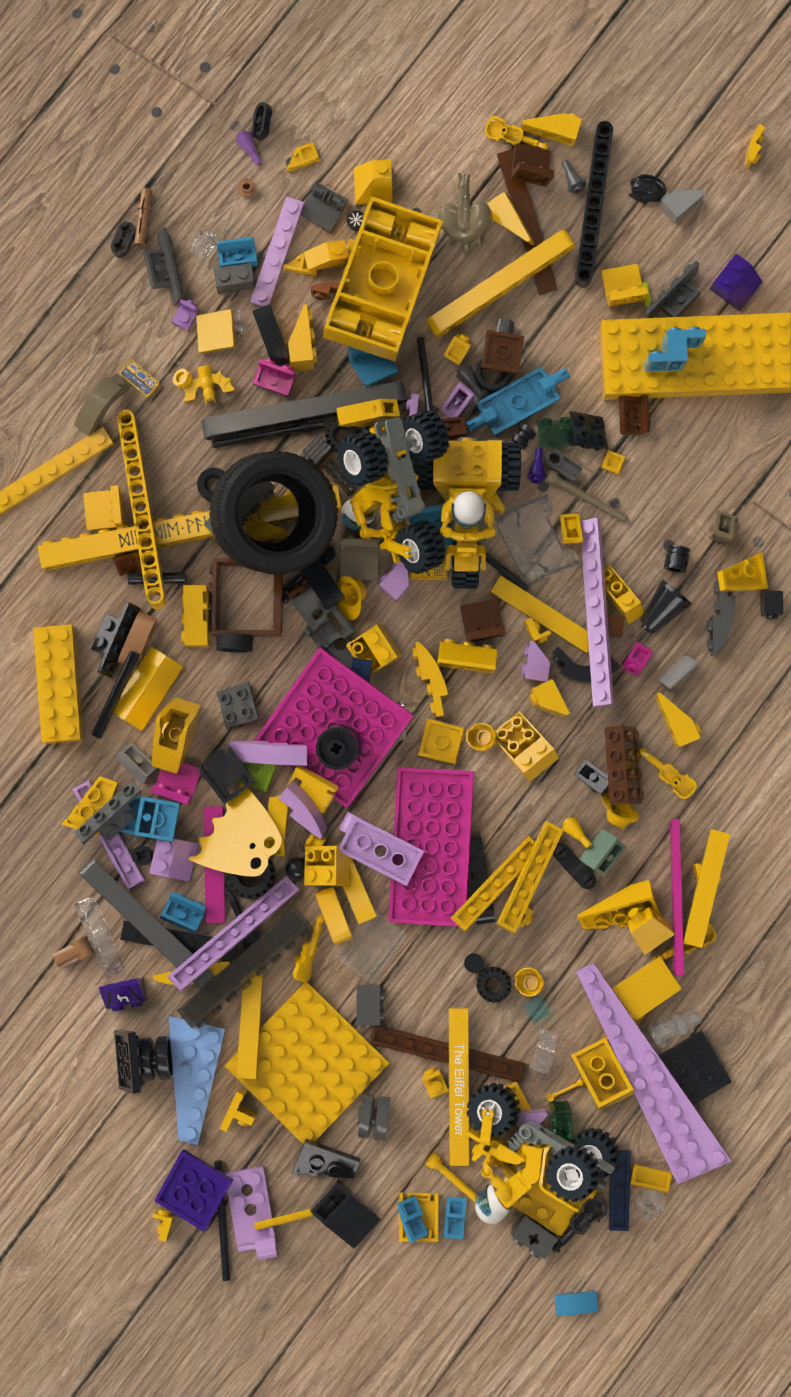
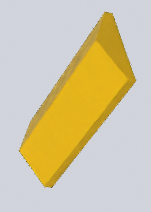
(147, 688)

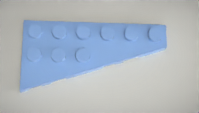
(194, 1068)

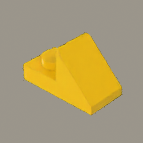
(571, 529)

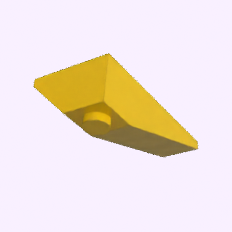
(616, 908)

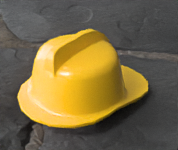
(354, 593)
(619, 814)

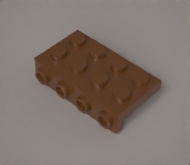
(623, 765)

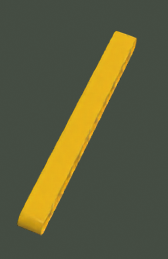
(144, 516)

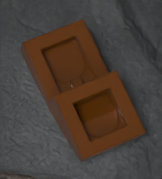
(129, 562)

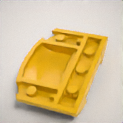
(542, 1207)

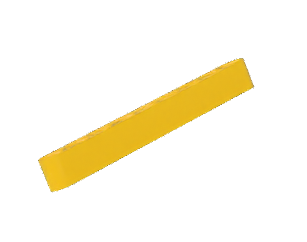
(500, 283)

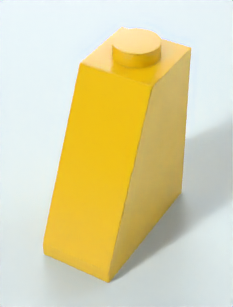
(279, 814)

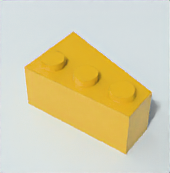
(196, 616)

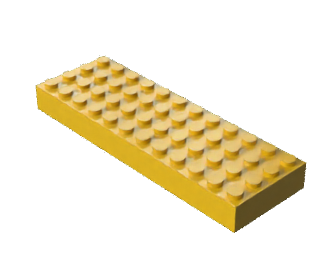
(736, 358)

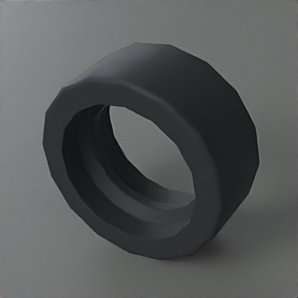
(490, 387)
(234, 643)

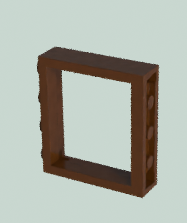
(214, 605)

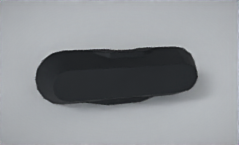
(574, 866)

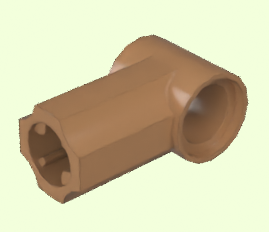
(76, 951)

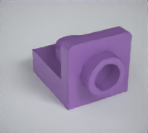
(185, 315)

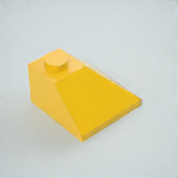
(373, 180)

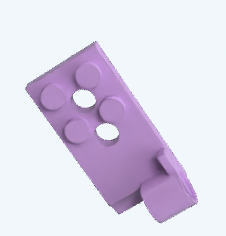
(361, 843)
(246, 1237)

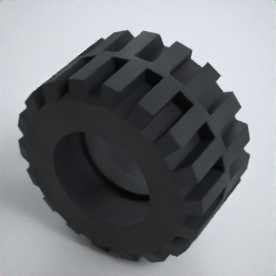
(257, 890)

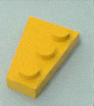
(94, 799)

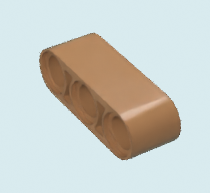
(138, 637)

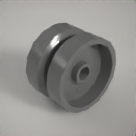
(373, 1117)

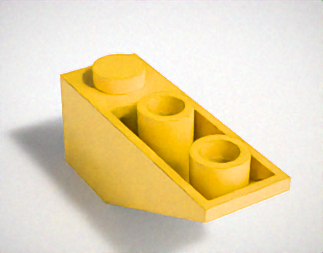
(368, 412)
(622, 596)

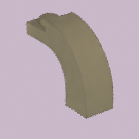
(99, 402)

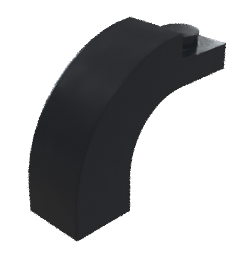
(573, 671)

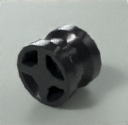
(145, 857)

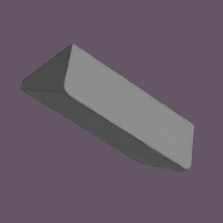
(677, 672)
(136, 762)

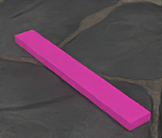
(676, 887)

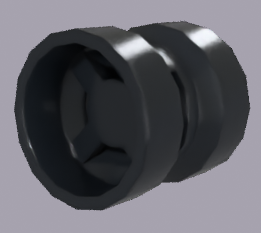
(523, 436)

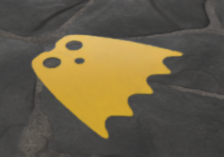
(234, 832)

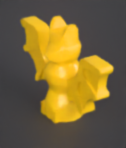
(207, 381)

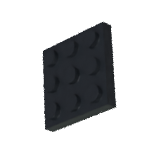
(128, 1061)
(696, 1067)

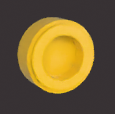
(182, 378)

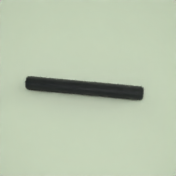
(115, 694)

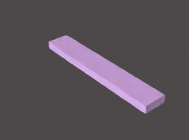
(116, 849)

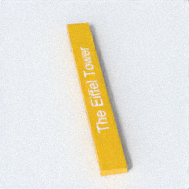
(458, 1087)

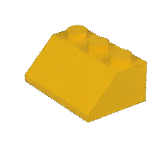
(467, 656)

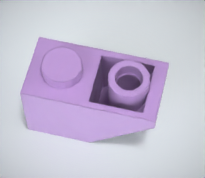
(395, 582)
(536, 665)

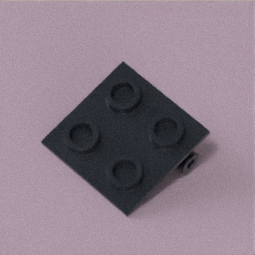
(587, 431)

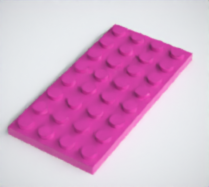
(435, 816)

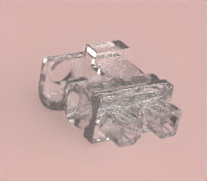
(672, 1026)

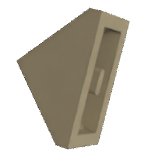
(723, 527)

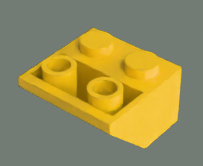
(375, 646)
(325, 866)

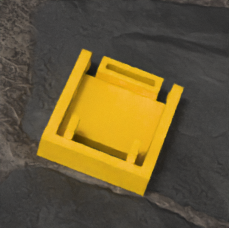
(317, 787)
(429, 1216)

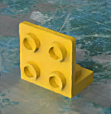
(623, 285)
(104, 509)

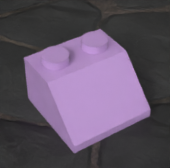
(172, 860)

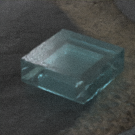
(536, 1009)

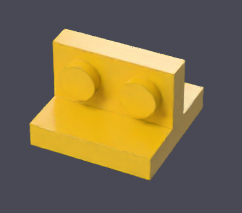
(243, 1115)

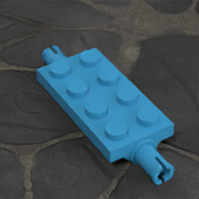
(518, 401)

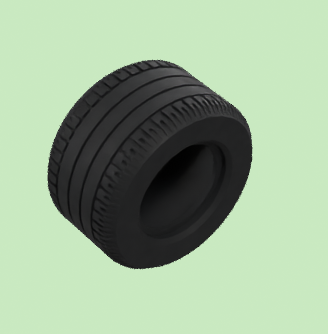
(315, 505)

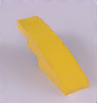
(357, 895)

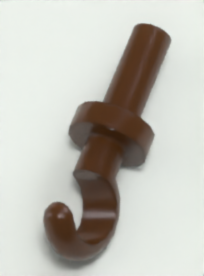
(298, 589)

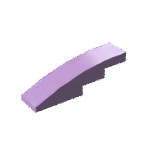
(270, 753)

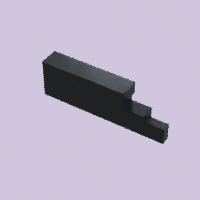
(323, 584)

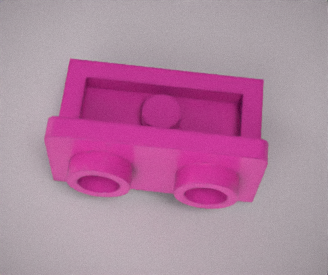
(274, 378)

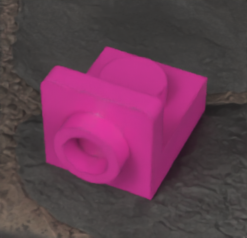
(637, 659)

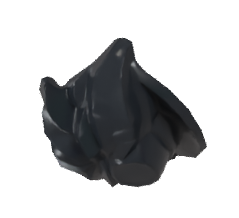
(647, 188)

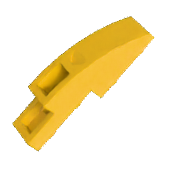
(429, 671)

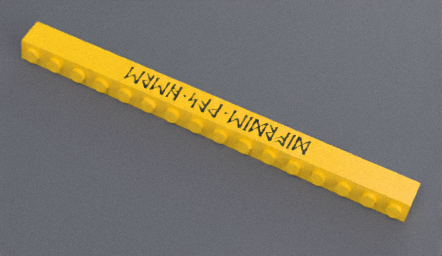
(168, 533)

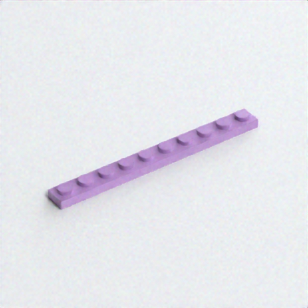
(596, 613)

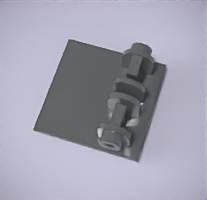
(323, 207)
(237, 705)

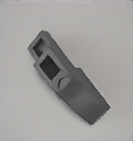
(720, 624)

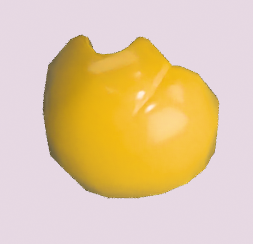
(481, 737)
(529, 981)

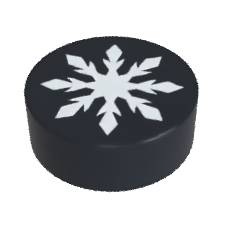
(354, 220)

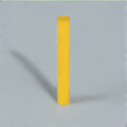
(282, 1219)

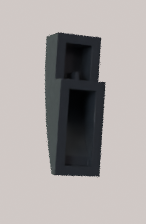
(271, 335)

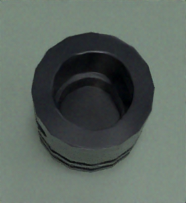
(677, 558)

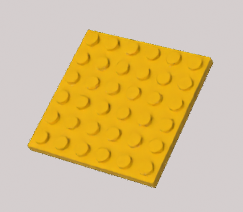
(310, 1064)

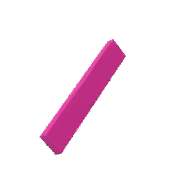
(213, 878)

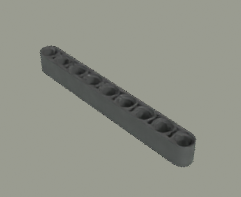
(139, 917)

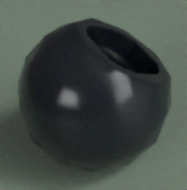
(295, 869)

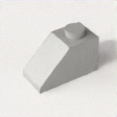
(680, 202)

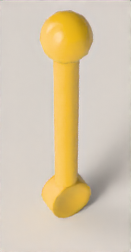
(550, 1097)

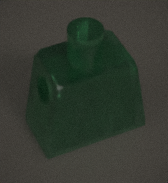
(560, 1119)

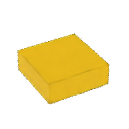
(613, 462)

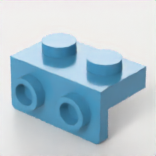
(237, 252)
(183, 912)

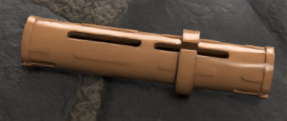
(144, 209)

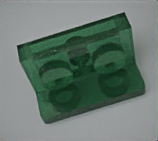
(554, 432)

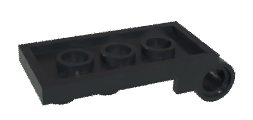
(478, 868)

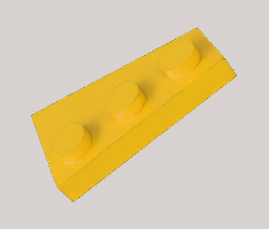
(744, 575)

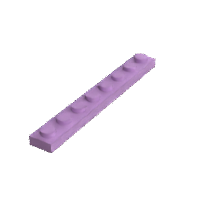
(233, 934)

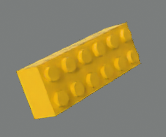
(58, 684)

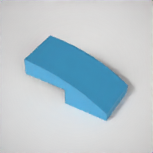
(454, 1218)
(411, 1219)
(576, 1303)

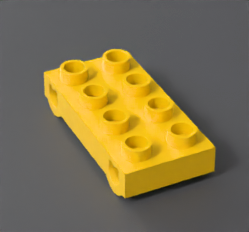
(382, 279)

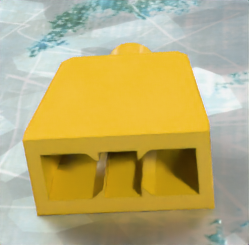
(649, 928)

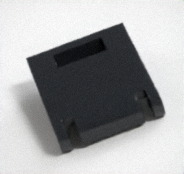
(223, 771)

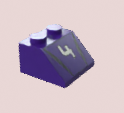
(123, 993)

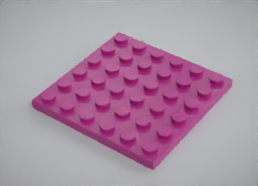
(333, 695)

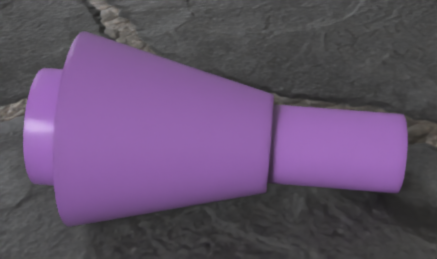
(246, 142)

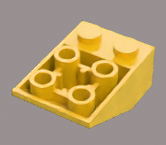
(301, 352)
(525, 746)

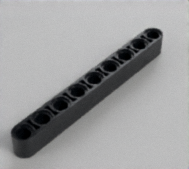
(597, 196)

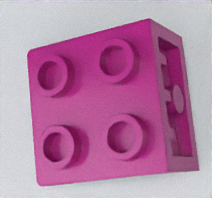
(179, 785)

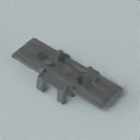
(322, 630)

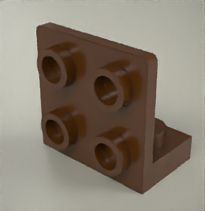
(531, 165)
(482, 620)

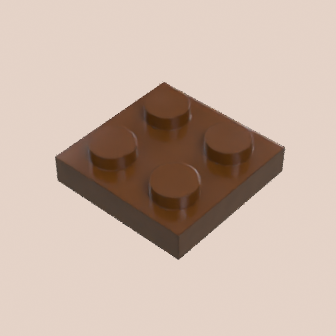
(502, 352)

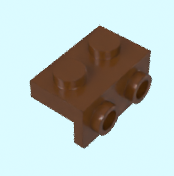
(634, 415)

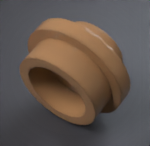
(246, 193)

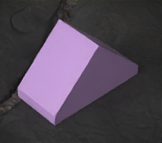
(458, 401)
(535, 1115)

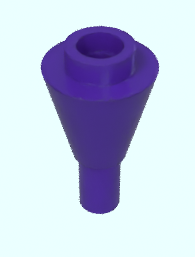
(536, 472)

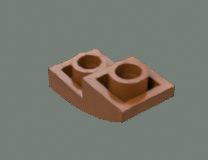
(323, 290)

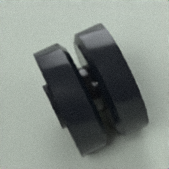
(330, 754)
(156, 1058)

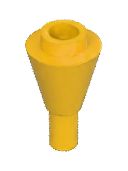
(574, 829)

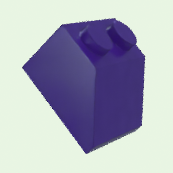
(736, 282)

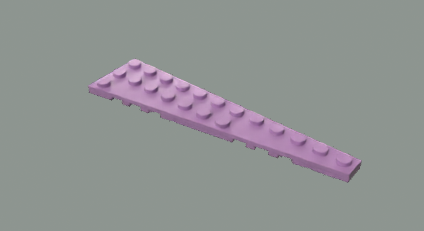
(675, 1122)

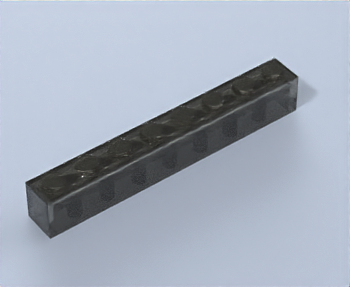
(245, 968)

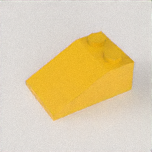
(602, 1074)

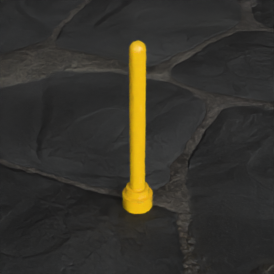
(435, 1163)

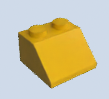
(548, 699)

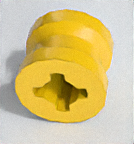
(314, 841)

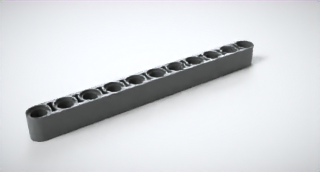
(296, 411)

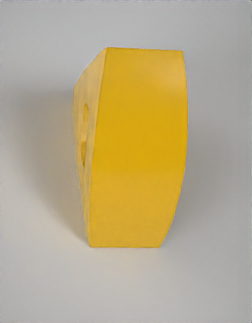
(174, 734)

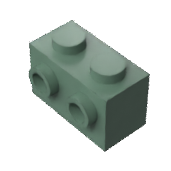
(603, 853)

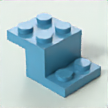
(674, 349)
(154, 820)

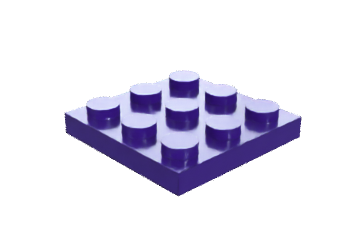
(193, 1190)

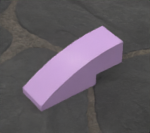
(304, 809)

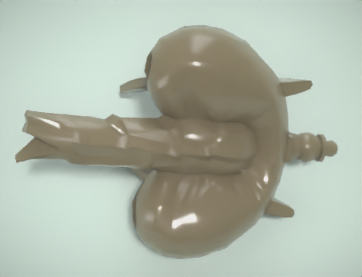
(465, 222)

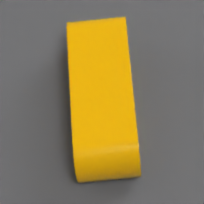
(333, 915)

